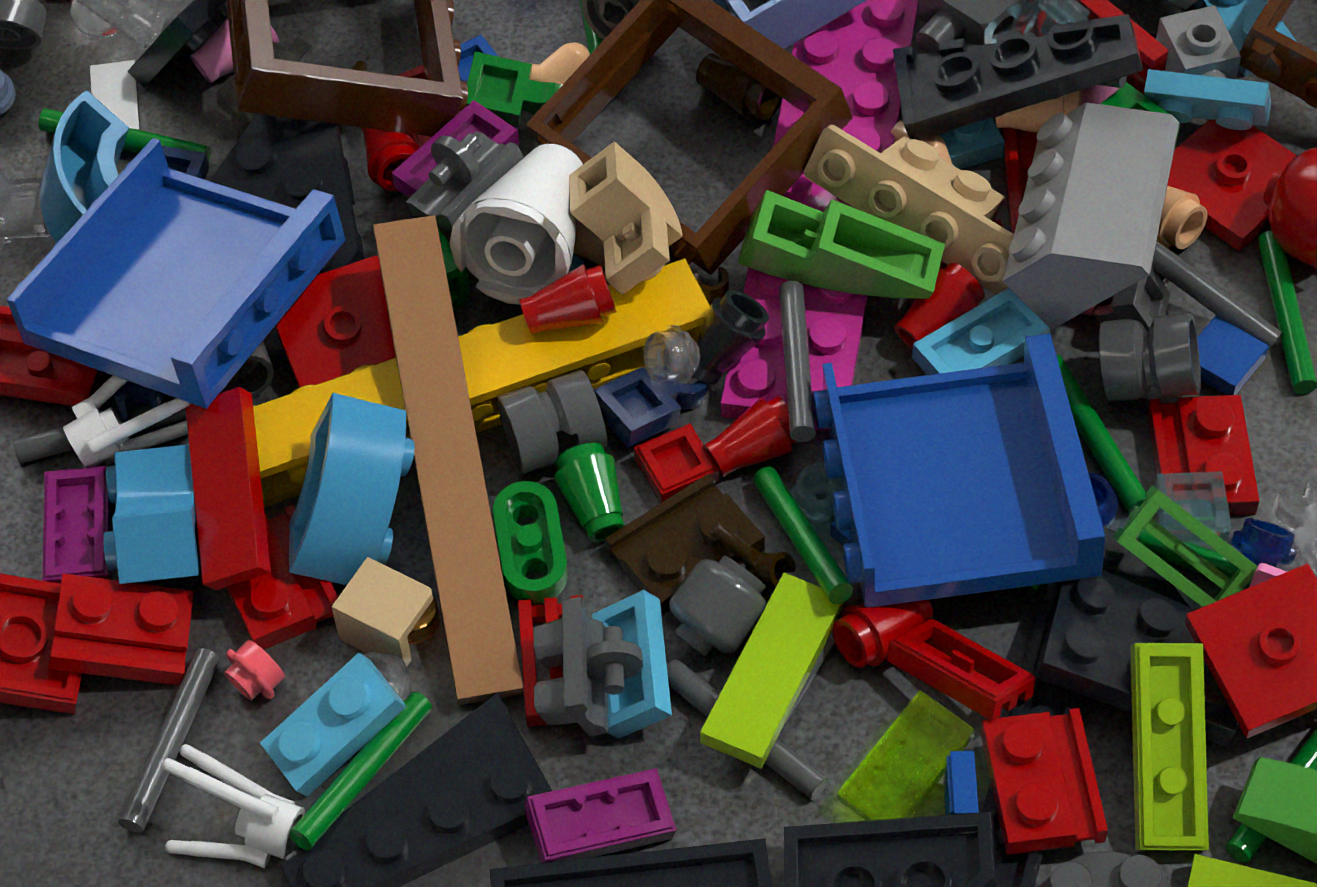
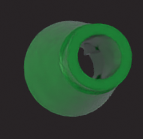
(591, 489)

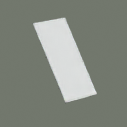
(116, 90)

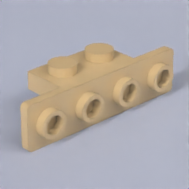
(921, 193)

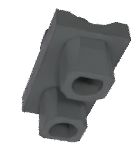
(461, 176)
(593, 666)

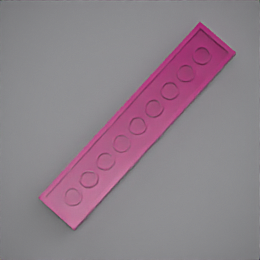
(859, 58)

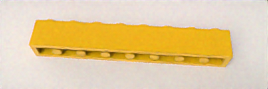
(495, 363)

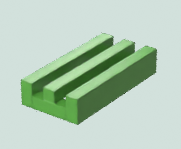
(1142, 518)

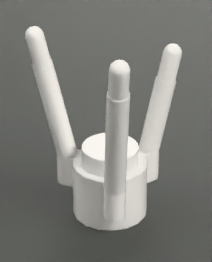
(100, 434)
(263, 816)

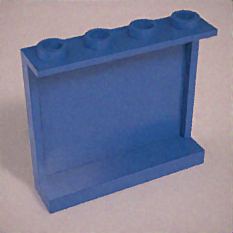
(174, 278)
(960, 480)

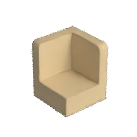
(380, 610)

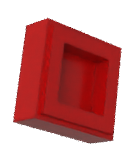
(674, 461)

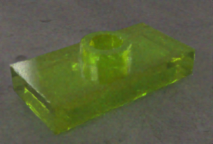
(906, 761)

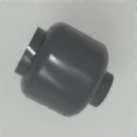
(718, 606)

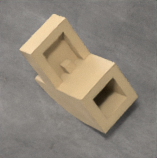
(627, 212)

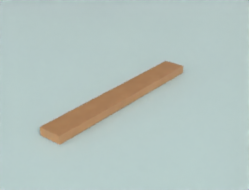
(447, 462)

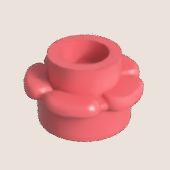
(253, 671)

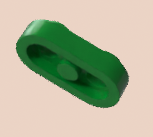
(531, 546)

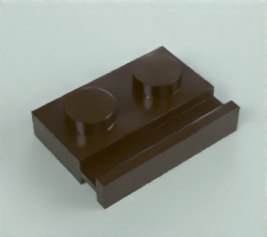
(674, 536)

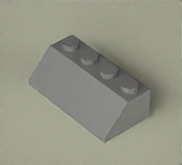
(1090, 208)

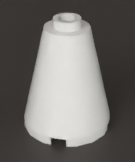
(520, 227)

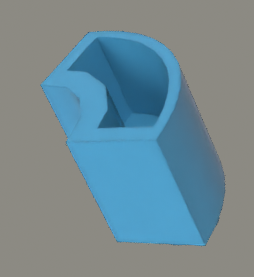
(80, 162)
(349, 489)
(153, 515)

